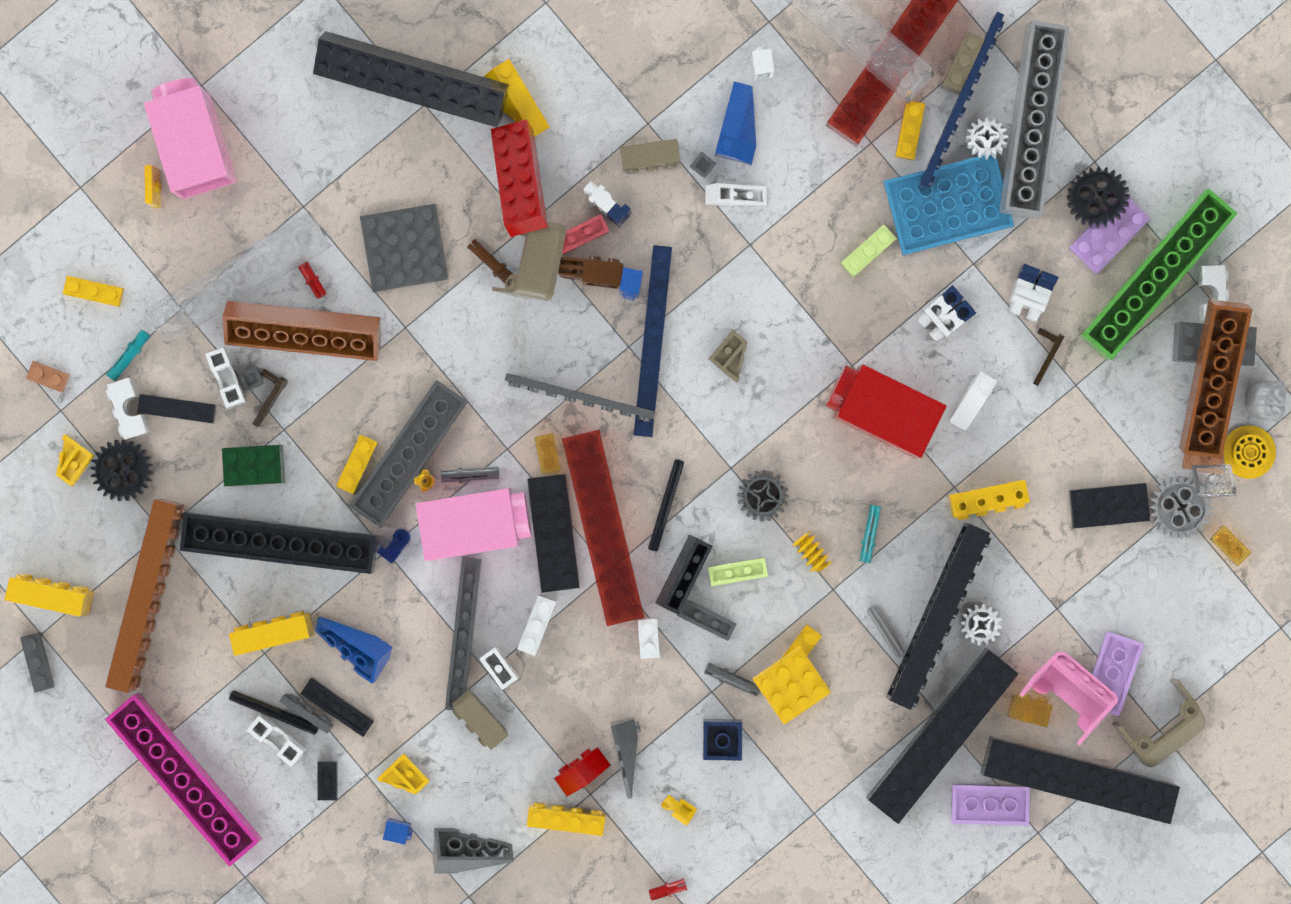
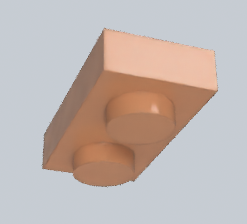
(48, 376)
(1189, 460)

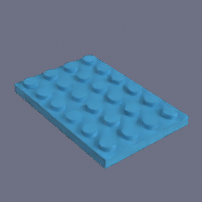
(955, 208)

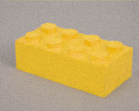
(49, 595)
(266, 635)

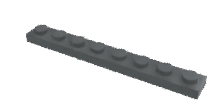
(588, 400)
(463, 630)

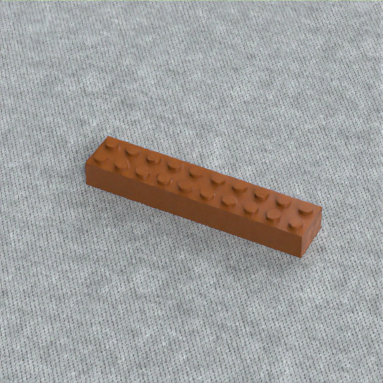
(145, 595)

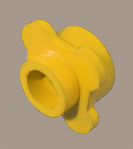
(424, 486)

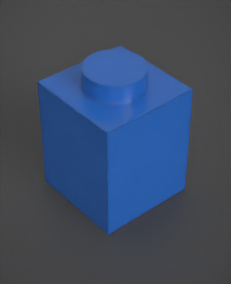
(397, 831)

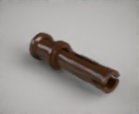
(499, 269)

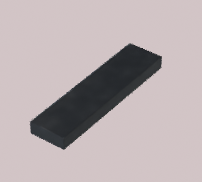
(176, 408)
(337, 707)

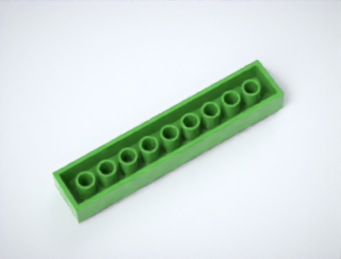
(1158, 274)

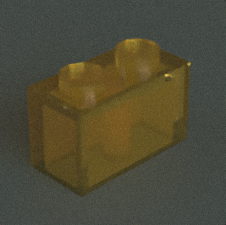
(1030, 710)

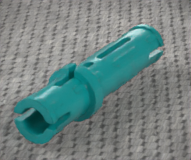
(128, 355)
(866, 556)

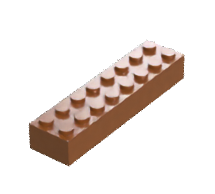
(302, 330)
(1215, 378)

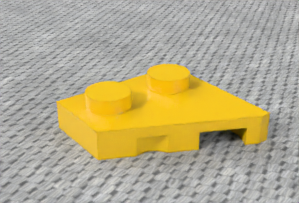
(72, 461)
(404, 775)

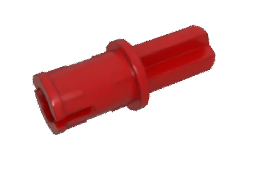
(312, 280)
(667, 889)

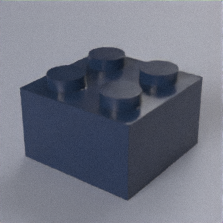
(722, 739)

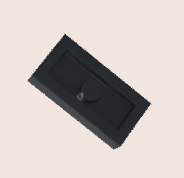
(327, 780)

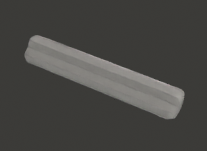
(885, 631)

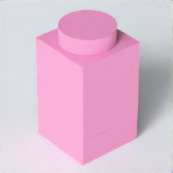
(189, 138)
(473, 523)

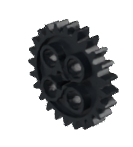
(1082, 205)
(104, 473)

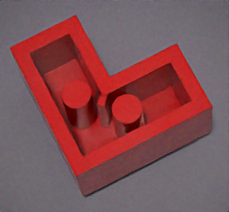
(581, 771)

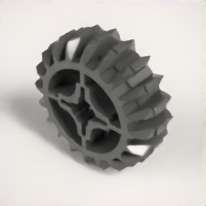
(778, 501)

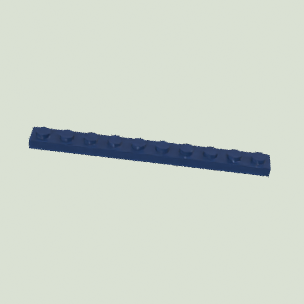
(958, 109)
(653, 337)

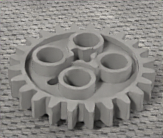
(1165, 516)

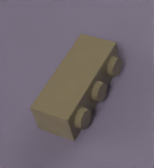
(962, 63)
(650, 156)
(479, 719)

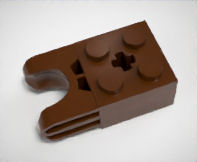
(592, 271)

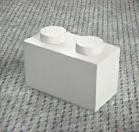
(762, 63)
(648, 638)
(499, 667)

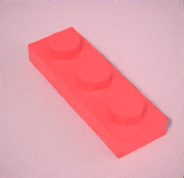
(584, 233)

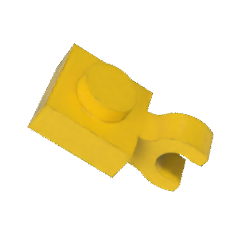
(681, 810)

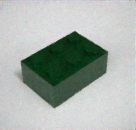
(253, 465)

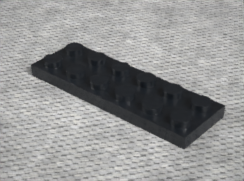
(553, 533)

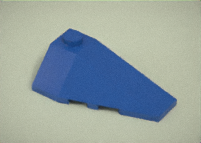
(738, 132)
(362, 649)

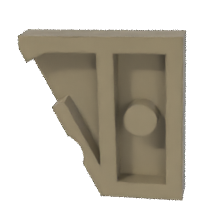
(729, 355)

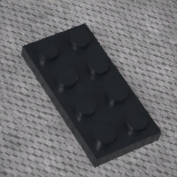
(1109, 505)

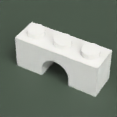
(1214, 278)
(226, 378)
(120, 394)
(537, 625)
(268, 732)

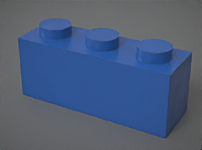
(631, 283)

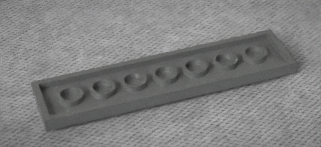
(408, 453)

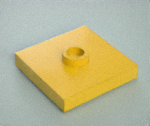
(152, 186)

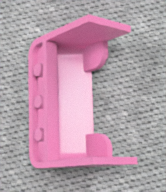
(1076, 688)

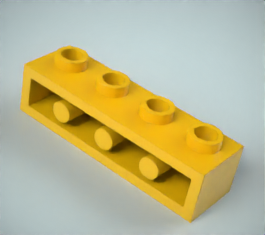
(988, 498)
(566, 820)

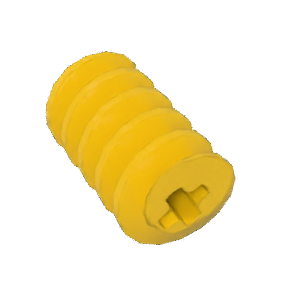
(811, 552)

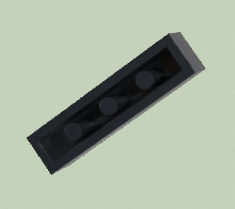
(683, 574)

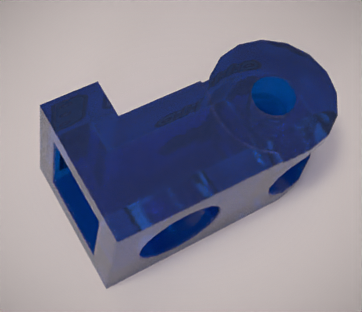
(400, 540)

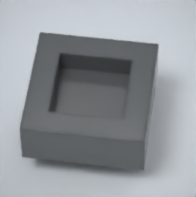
(702, 165)
(251, 379)

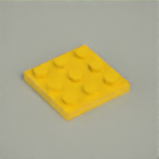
(791, 685)

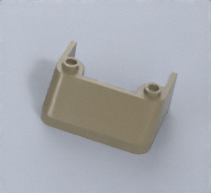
(538, 264)
(1153, 752)

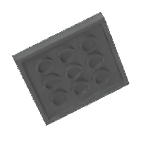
(404, 247)

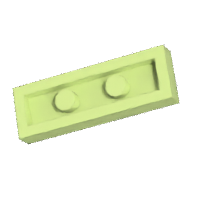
(868, 250)
(737, 571)

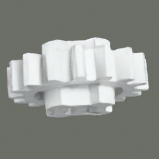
(995, 135)
(973, 630)

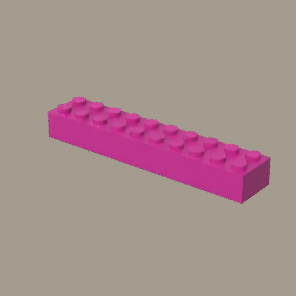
(183, 779)

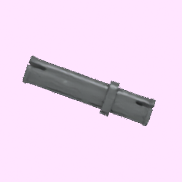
(469, 474)
(725, 676)

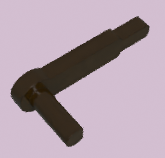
(1057, 340)
(280, 384)

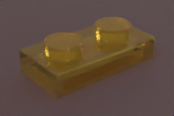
(547, 453)
(1230, 545)

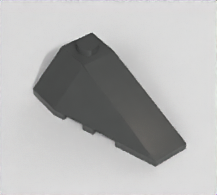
(626, 741)
(463, 852)

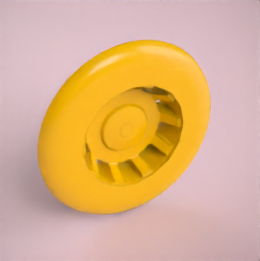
(1249, 451)

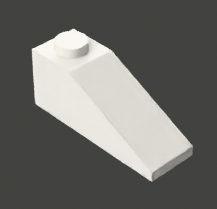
(735, 195)
(972, 400)

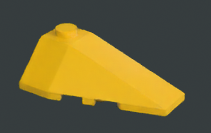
(519, 102)

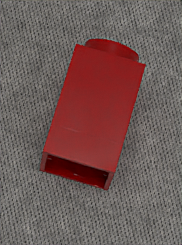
(885, 409)

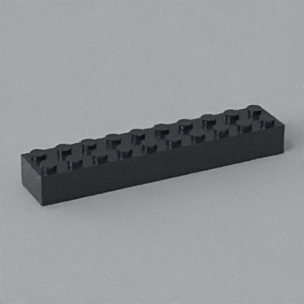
(410, 79)
(278, 543)
(938, 615)
(942, 735)
(1080, 780)

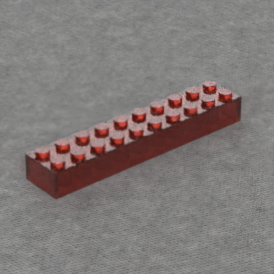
(868, 93)
(603, 527)

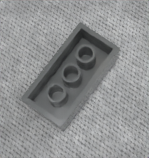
(1187, 342)

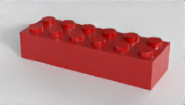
(519, 178)

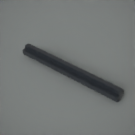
(666, 505)
(273, 712)

